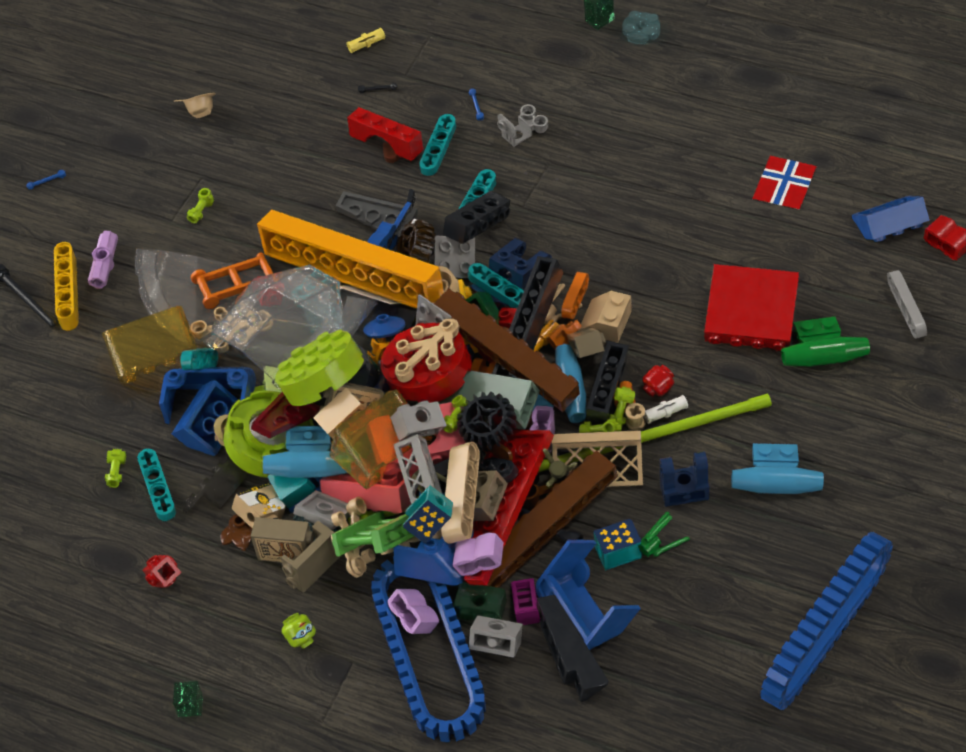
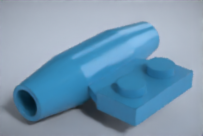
(569, 364)
(305, 455)
(776, 472)

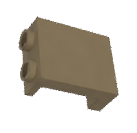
(312, 561)

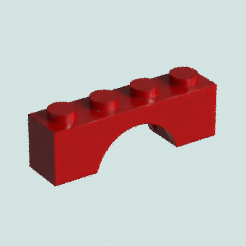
(403, 139)

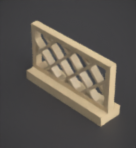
(603, 440)

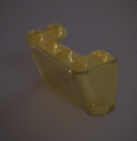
(149, 343)
(367, 439)

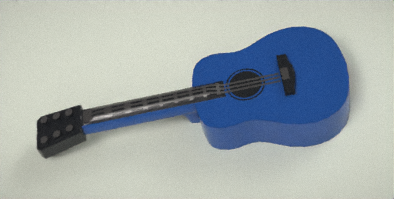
(387, 233)

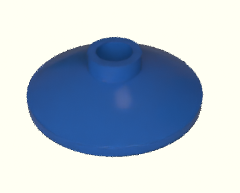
(384, 326)

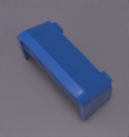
(228, 377)
(428, 562)
(566, 581)

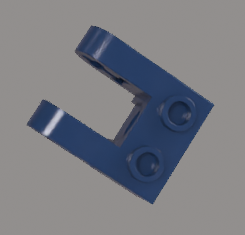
(511, 266)
(693, 476)

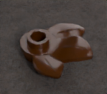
(237, 533)

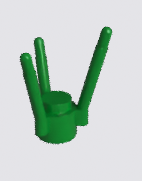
(650, 542)

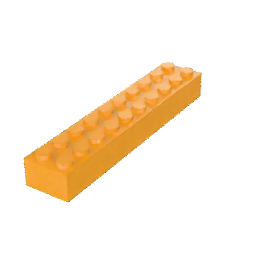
(349, 259)

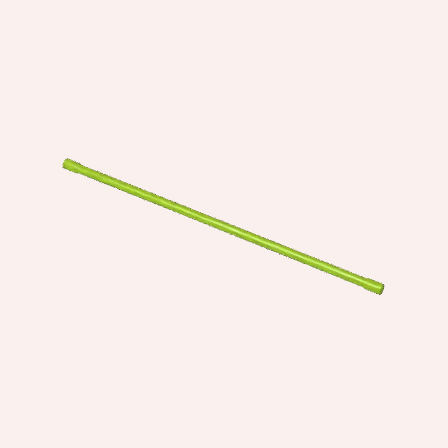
(750, 405)

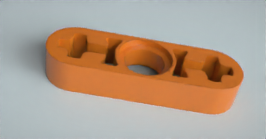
(575, 295)

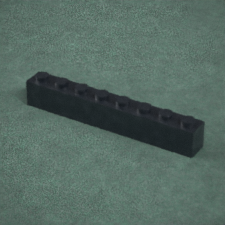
(534, 304)

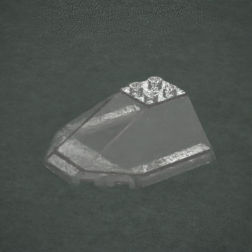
(279, 316)

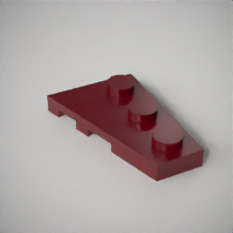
(282, 416)

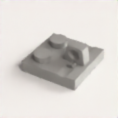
(320, 508)

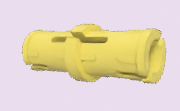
(366, 40)

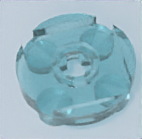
(636, 19)

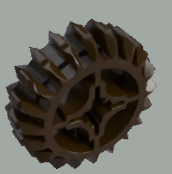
(417, 240)

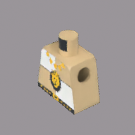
(258, 502)

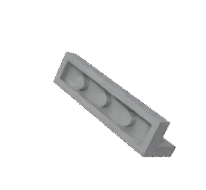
(424, 463)

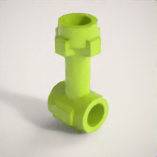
(205, 200)
(623, 396)
(452, 419)
(609, 426)
(115, 458)

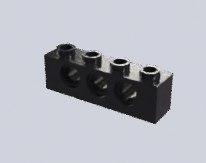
(476, 217)
(606, 382)

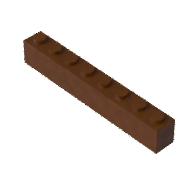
(509, 351)
(553, 514)

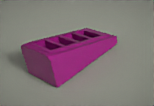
(527, 614)

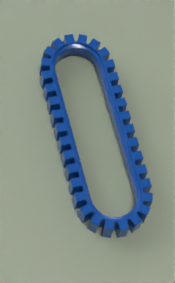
(826, 621)
(461, 651)

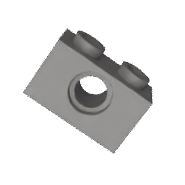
(429, 416)
(495, 636)

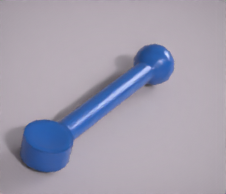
(479, 116)
(61, 174)

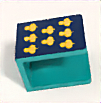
(428, 514)
(617, 544)

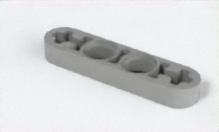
(907, 304)

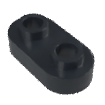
(504, 467)

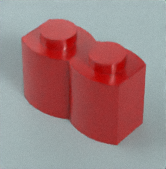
(947, 237)

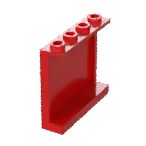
(751, 307)

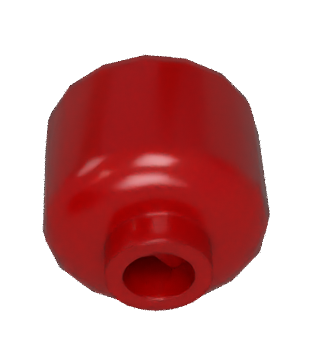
(658, 381)

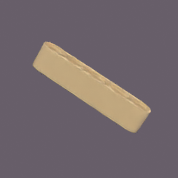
(461, 490)

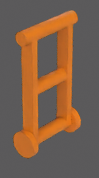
(210, 299)

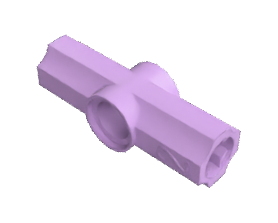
(103, 259)

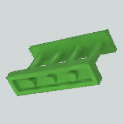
(372, 530)

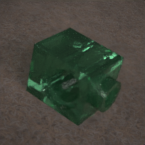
(187, 699)

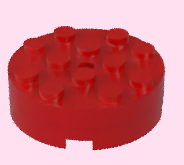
(426, 383)

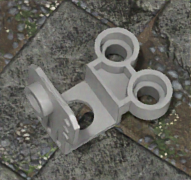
(527, 123)

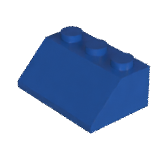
(892, 217)
(198, 421)

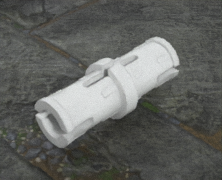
(665, 409)

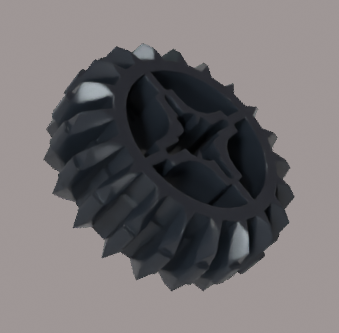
(472, 421)

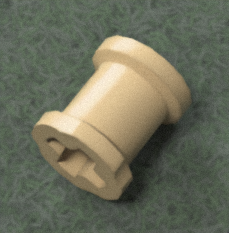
(635, 417)

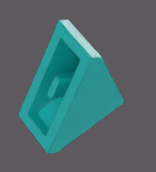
(291, 489)

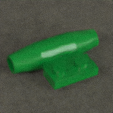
(822, 344)

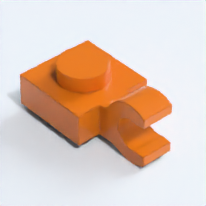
(559, 334)

